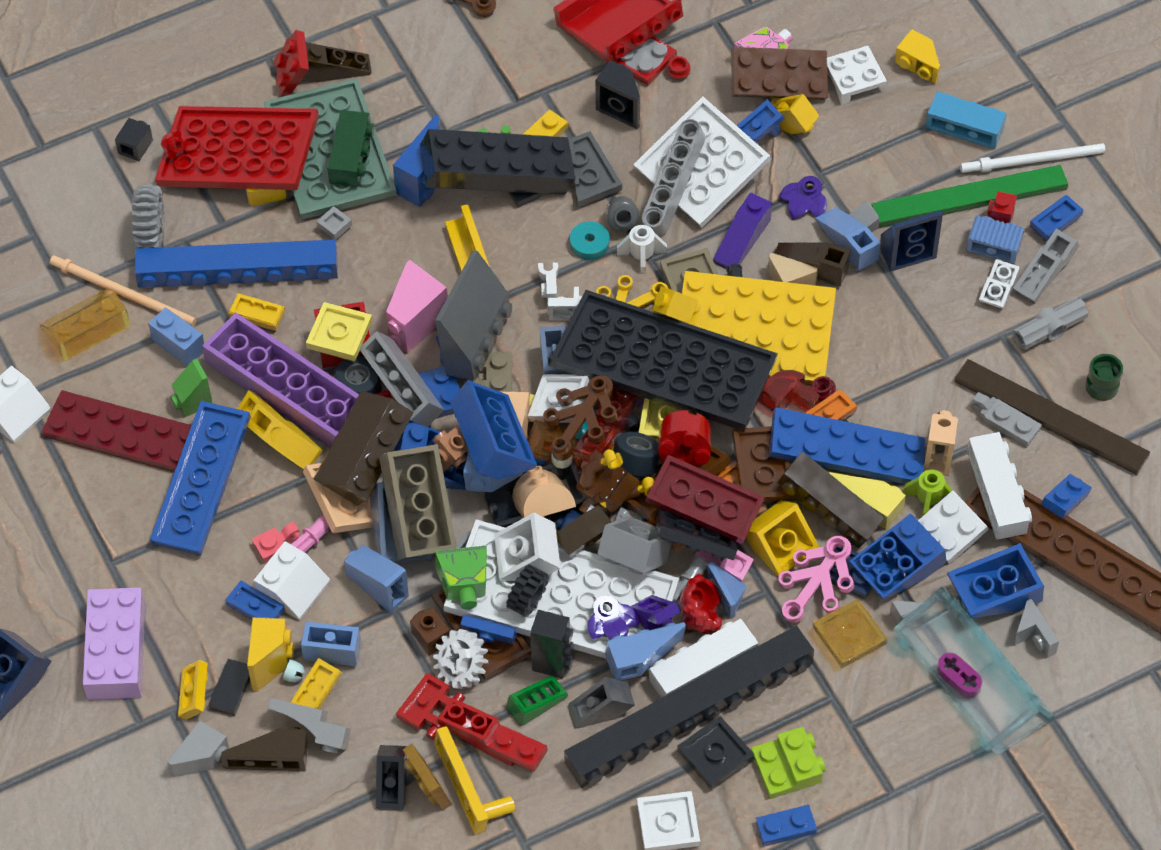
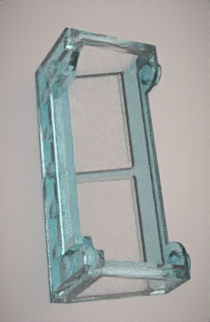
(1006, 705)

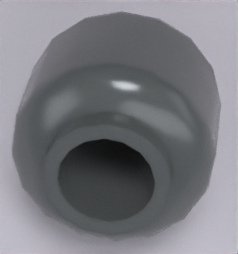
(622, 213)

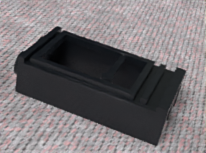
(502, 505)

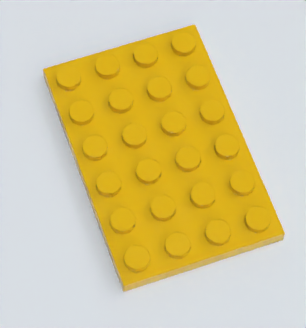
(769, 315)

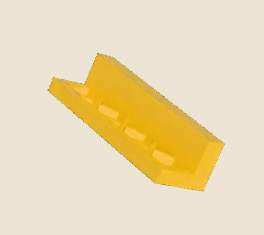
(464, 237)

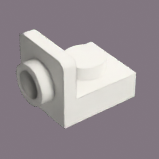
(563, 308)

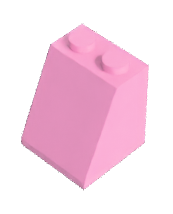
(414, 307)

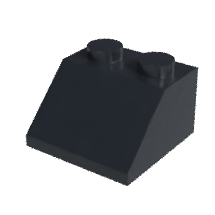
(618, 94)

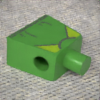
(463, 573)

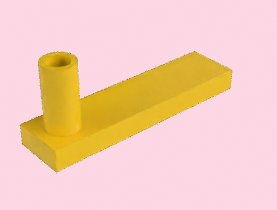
(476, 812)

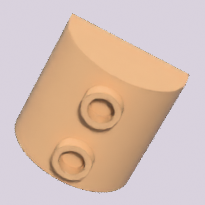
(541, 493)

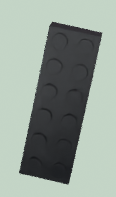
(497, 162)

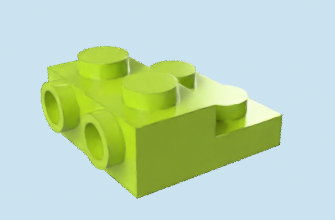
(788, 763)

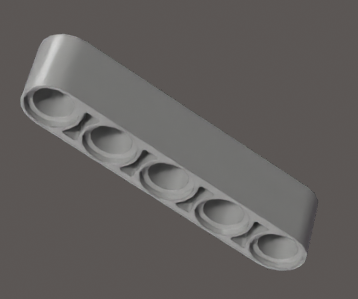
(674, 166)

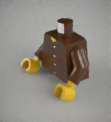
(608, 483)

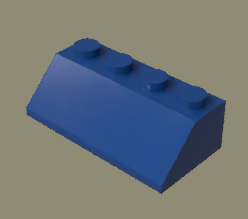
(492, 431)

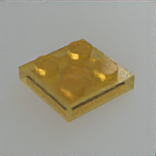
(850, 633)

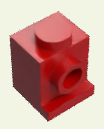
(1003, 207)

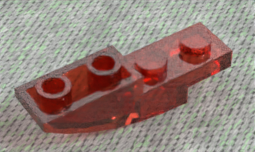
(624, 404)

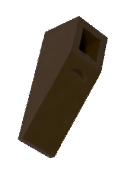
(333, 63)
(829, 258)

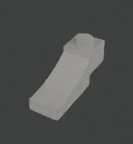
(1046, 265)
(327, 734)

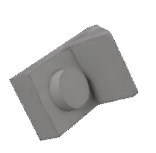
(1035, 626)

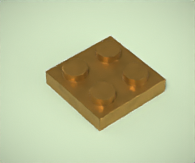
(425, 777)

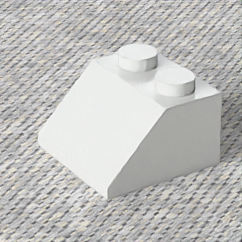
(19, 404)
(524, 543)
(292, 580)

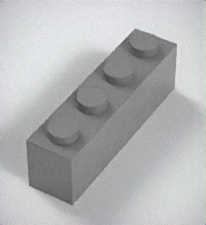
(401, 378)

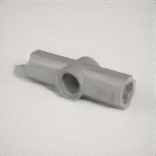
(1050, 323)

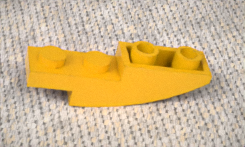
(278, 432)

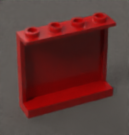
(615, 26)

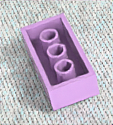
(114, 643)

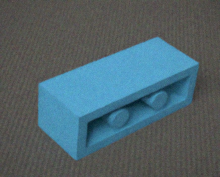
(966, 120)

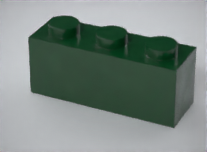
(350, 148)

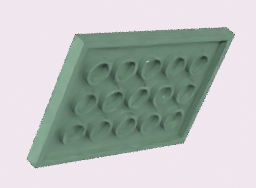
(315, 193)

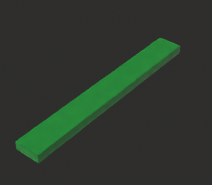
(970, 195)

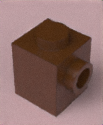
(429, 629)

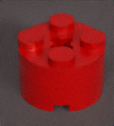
(685, 438)

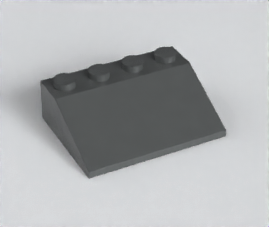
(472, 318)

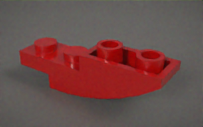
(491, 737)

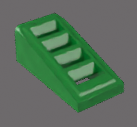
(522, 709)

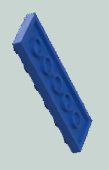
(847, 446)
(200, 478)

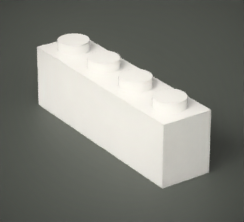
(998, 485)
(701, 658)

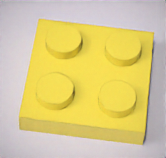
(339, 331)

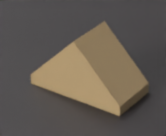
(791, 271)

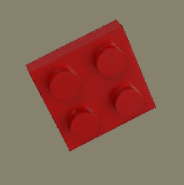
(291, 63)

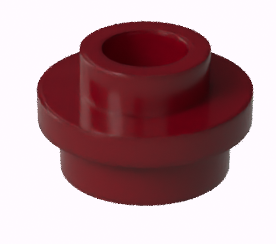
(824, 387)

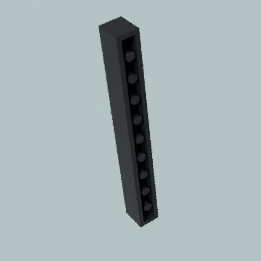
(689, 707)

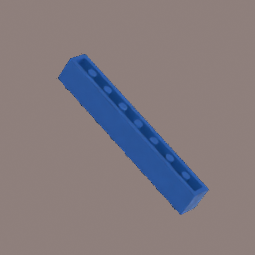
(236, 263)

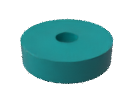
(593, 249)

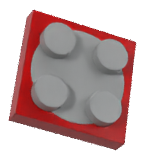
(648, 59)

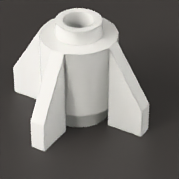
(642, 244)

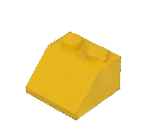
(779, 535)
(268, 650)

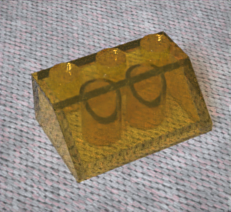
(86, 324)

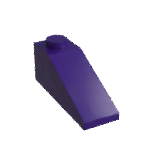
(744, 230)

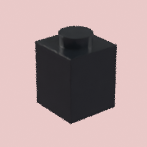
(134, 139)

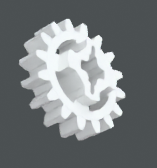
(460, 658)

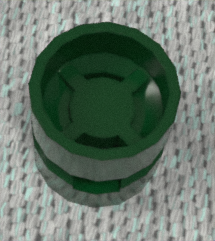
(1104, 377)

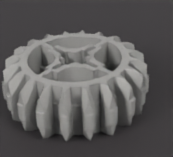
(148, 217)

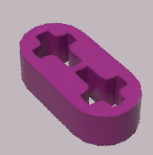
(962, 673)

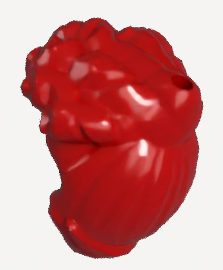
(699, 605)

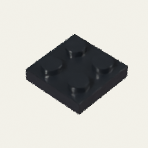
(715, 752)

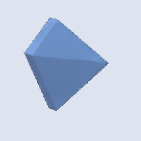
(728, 587)

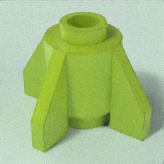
(929, 488)

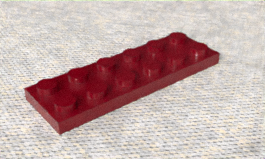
(116, 431)

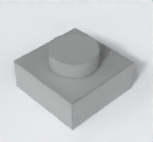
(334, 223)

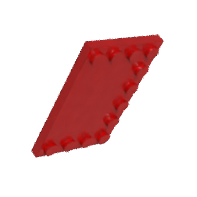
(239, 148)

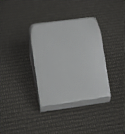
(866, 215)
(901, 609)

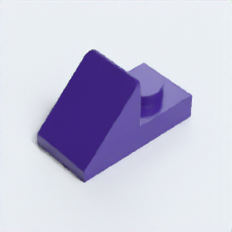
(655, 612)

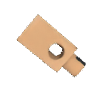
(941, 432)

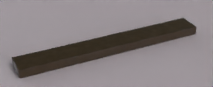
(1054, 417)

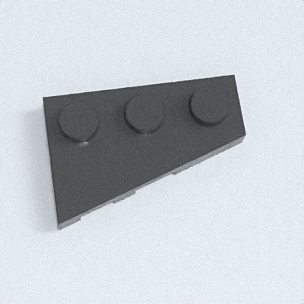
(592, 170)

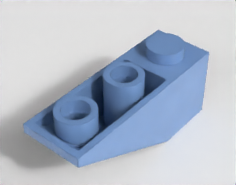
(852, 235)
(638, 652)

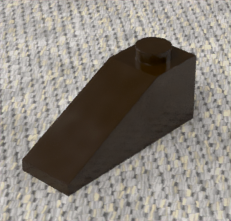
(272, 751)

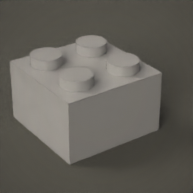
(633, 545)

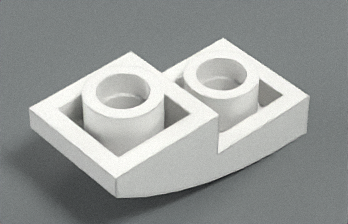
(999, 284)

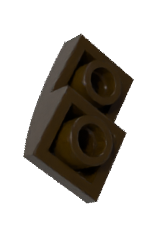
(583, 530)

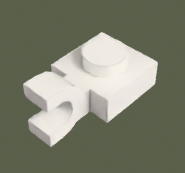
(548, 289)

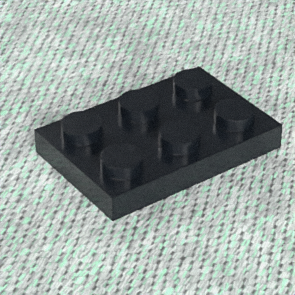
(695, 537)

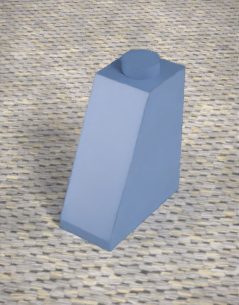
(377, 577)

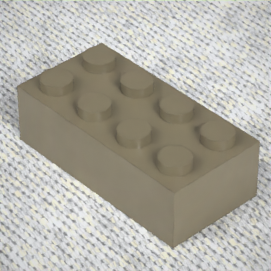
(417, 501)

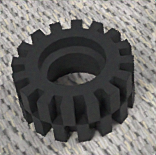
(527, 590)

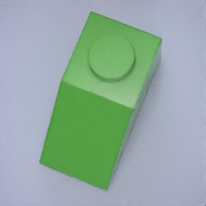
(190, 389)

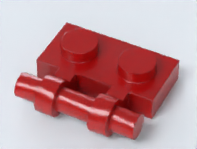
(423, 702)

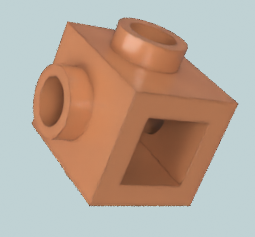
(451, 448)

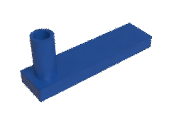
(762, 121)

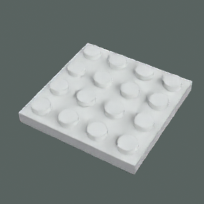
(723, 166)

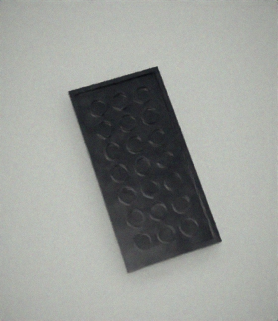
(664, 359)

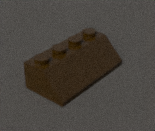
(353, 459)

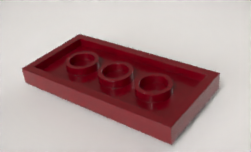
(705, 499)

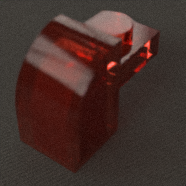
(788, 387)

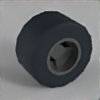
(358, 375)
(638, 453)

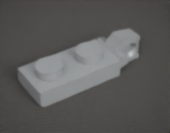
(1006, 419)

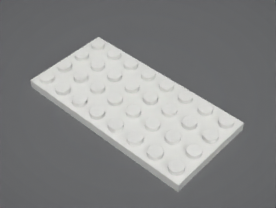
(568, 592)

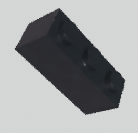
(551, 644)

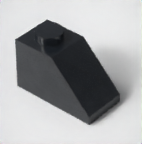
(391, 777)

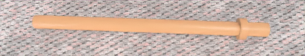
(68, 267)

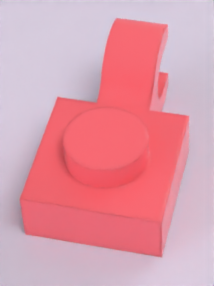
(271, 540)

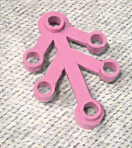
(817, 576)

